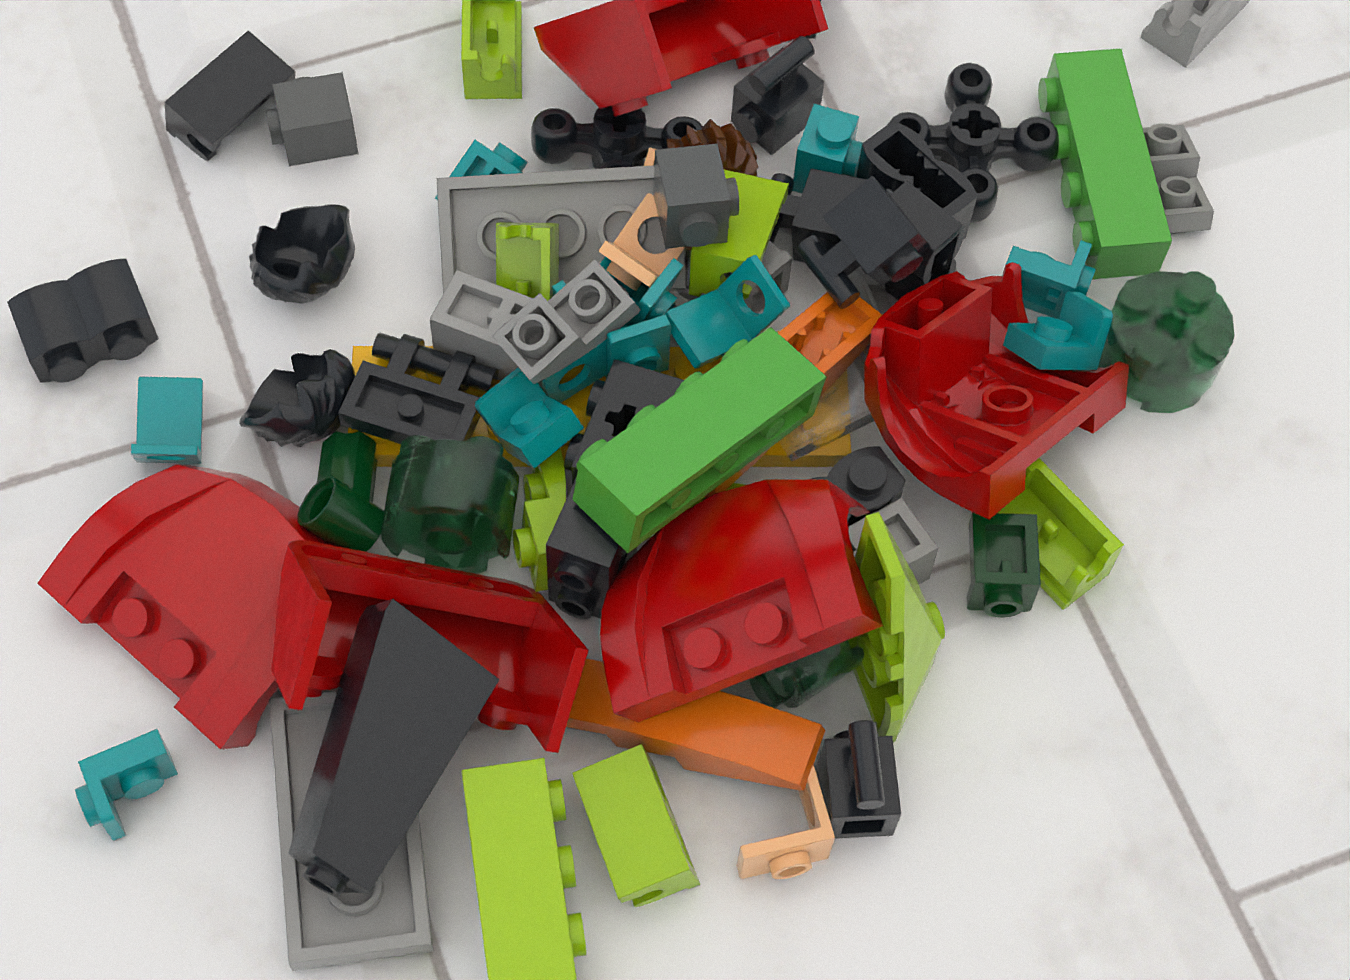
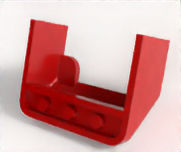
(640, 46)
(486, 617)

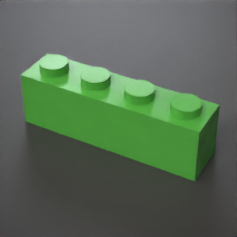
(1105, 163)
(696, 438)

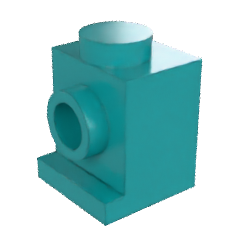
(827, 145)

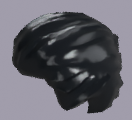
(303, 253)
(301, 403)

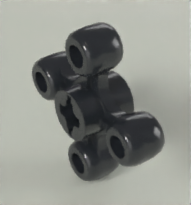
(977, 137)
(609, 139)

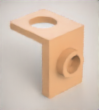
(628, 258)
(792, 853)

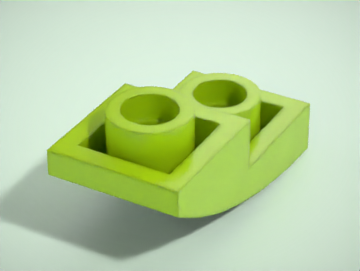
(542, 506)

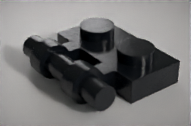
(399, 405)

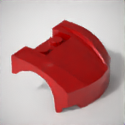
(966, 406)
(189, 587)
(733, 594)

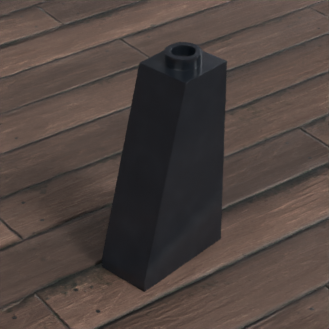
(385, 746)

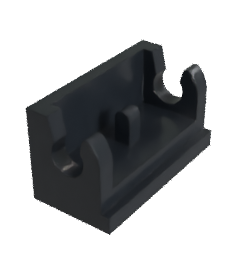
(224, 94)

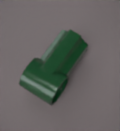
(342, 499)

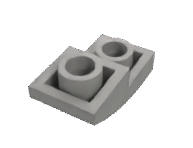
(1176, 169)
(569, 325)

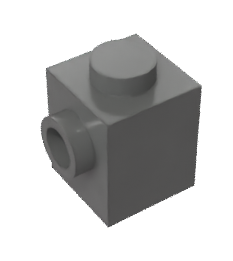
(312, 119)
(693, 196)

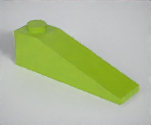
(907, 643)

